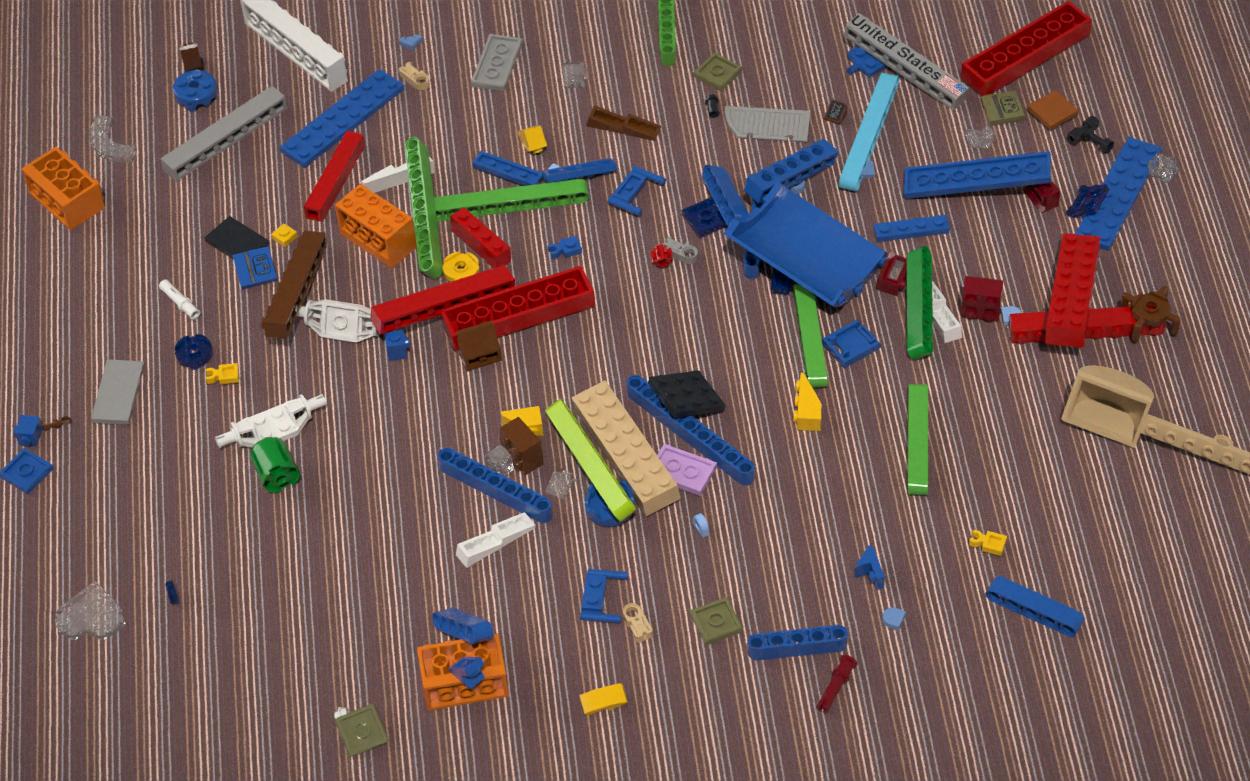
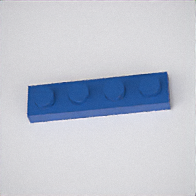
(507, 169)
(585, 169)
(911, 228)

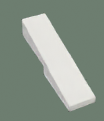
(389, 177)
(943, 318)
(489, 542)

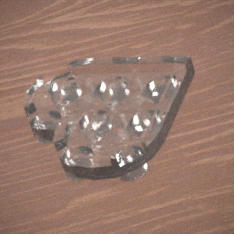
(91, 613)

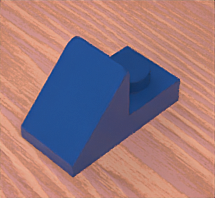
(870, 566)
(468, 670)

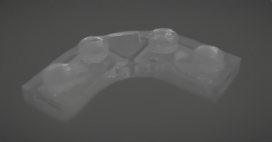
(106, 148)

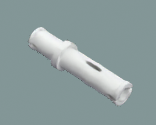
(184, 303)

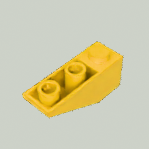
(809, 406)

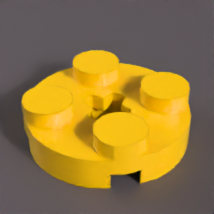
(456, 259)

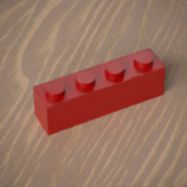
(480, 238)

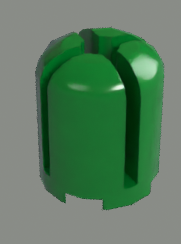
(274, 464)

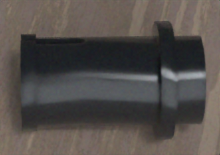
(712, 104)

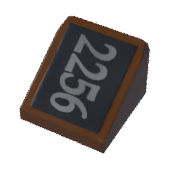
(836, 111)

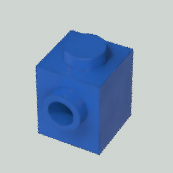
(396, 345)
(28, 430)

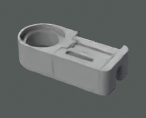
(679, 251)

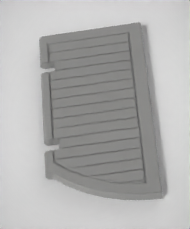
(768, 123)

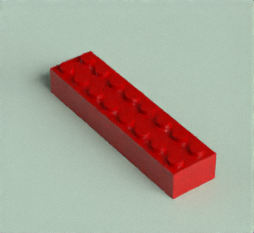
(1026, 48)
(1073, 290)
(523, 304)

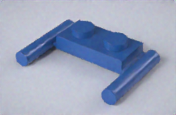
(630, 188)
(594, 595)

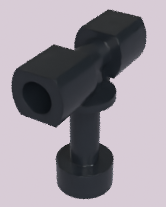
(1087, 133)

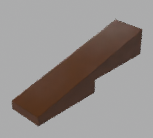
(630, 125)

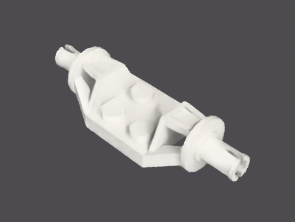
(339, 320)
(272, 423)

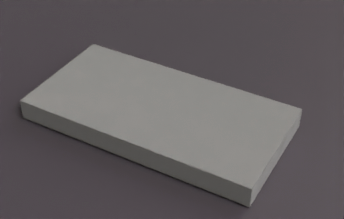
(496, 62)
(117, 392)

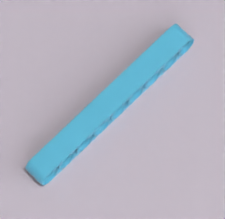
(869, 131)

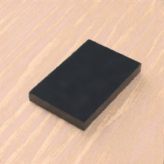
(234, 238)

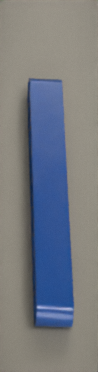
(693, 433)

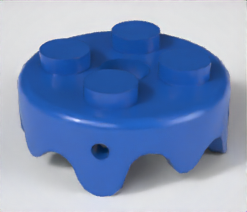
(191, 96)
(598, 511)

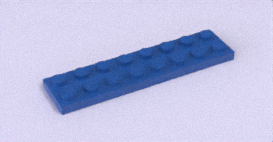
(341, 117)
(977, 175)
(1125, 184)

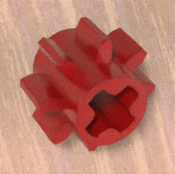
(661, 255)

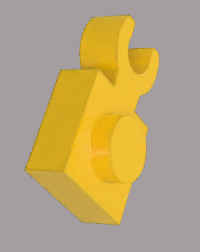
(225, 374)
(991, 542)

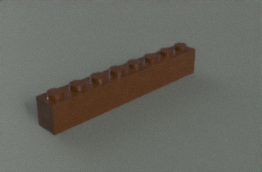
(294, 284)

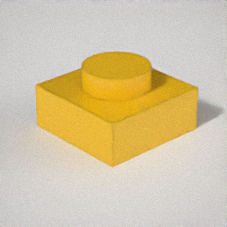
(284, 235)

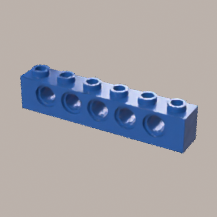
(791, 169)

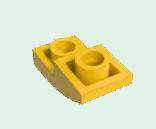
(603, 698)

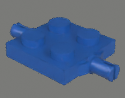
(864, 62)

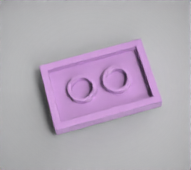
(687, 469)

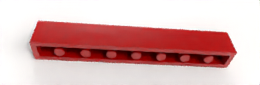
(429, 302)
(1102, 324)

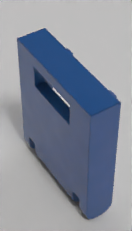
(853, 341)

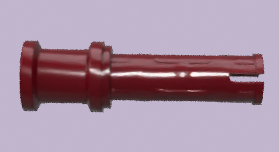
(840, 676)

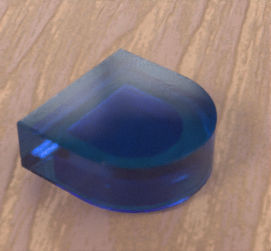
(171, 592)

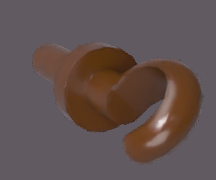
(56, 423)

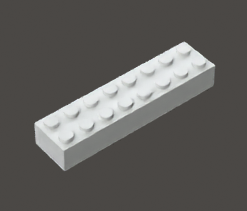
(296, 42)

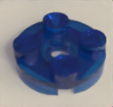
(196, 359)

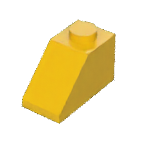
(533, 139)
(530, 416)

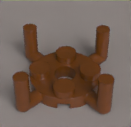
(1150, 317)

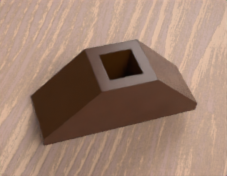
(190, 57)

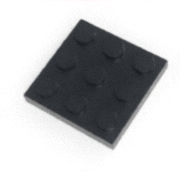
(686, 394)

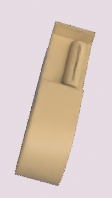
(412, 76)
(638, 624)

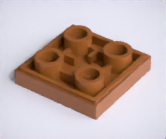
(1052, 110)

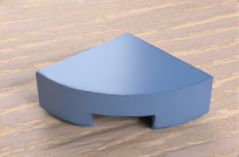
(410, 42)

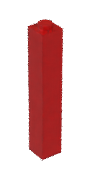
(334, 176)

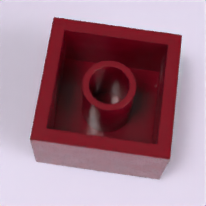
(982, 298)

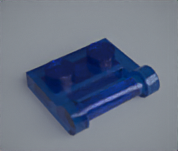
(1093, 199)

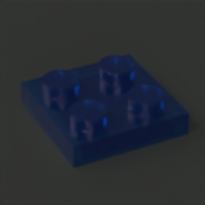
(704, 217)

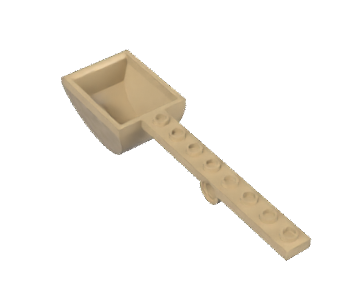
(1118, 409)

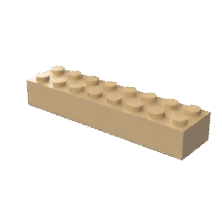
(626, 448)

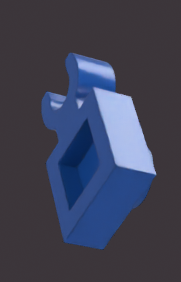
(567, 247)

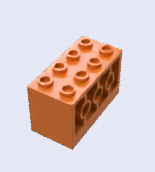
(63, 188)
(376, 226)
(444, 689)

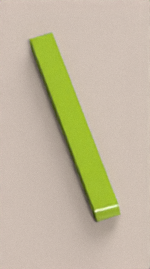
(590, 460)

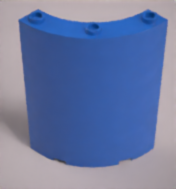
(808, 246)

